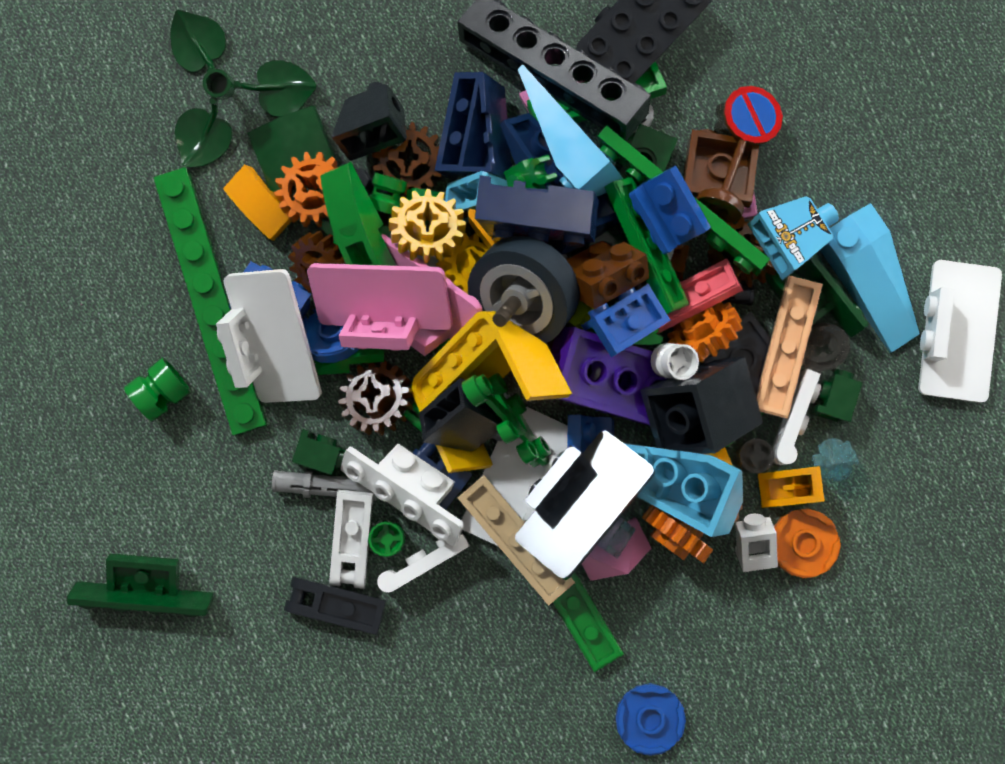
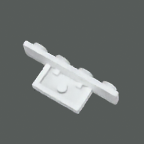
(408, 486)

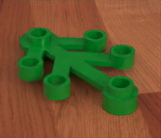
(514, 426)

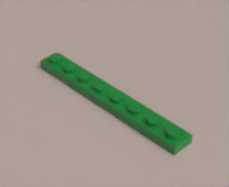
(206, 292)

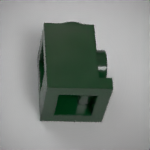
(838, 397)
(318, 453)

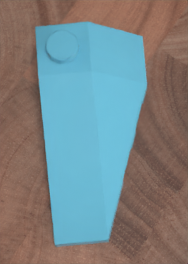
(571, 149)
(871, 273)
(693, 488)

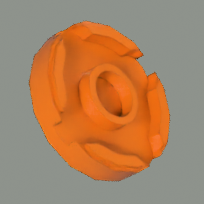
(806, 543)

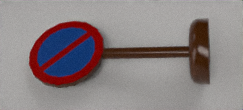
(754, 119)

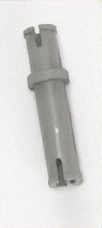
(314, 484)

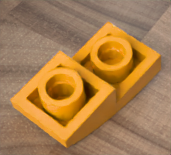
(257, 202)

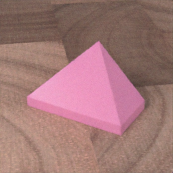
(603, 565)

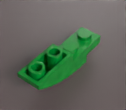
(354, 218)

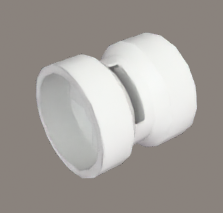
(683, 361)

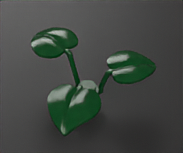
(201, 135)

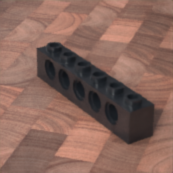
(506, 48)

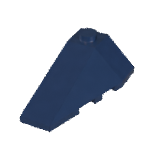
(527, 142)

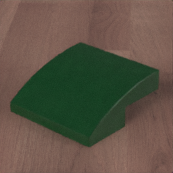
(288, 138)

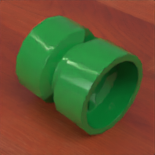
(157, 389)

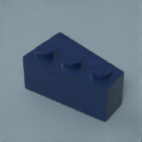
(472, 128)
(537, 213)

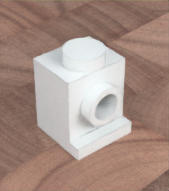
(754, 536)

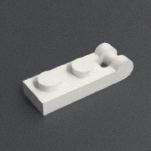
(806, 392)
(351, 537)
(419, 564)

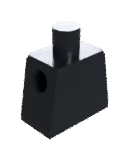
(370, 122)
(456, 422)

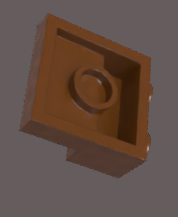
(709, 160)
(608, 271)

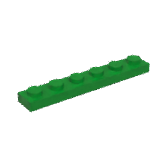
(719, 236)

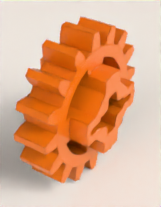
(308, 204)
(708, 330)
(676, 535)

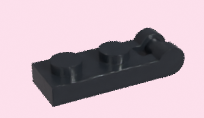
(336, 605)

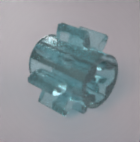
(835, 459)

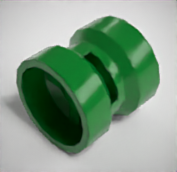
(383, 201)
(382, 541)

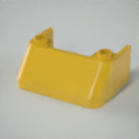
(487, 350)

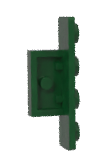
(831, 296)
(141, 585)

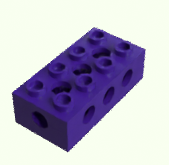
(600, 389)

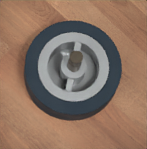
(527, 285)

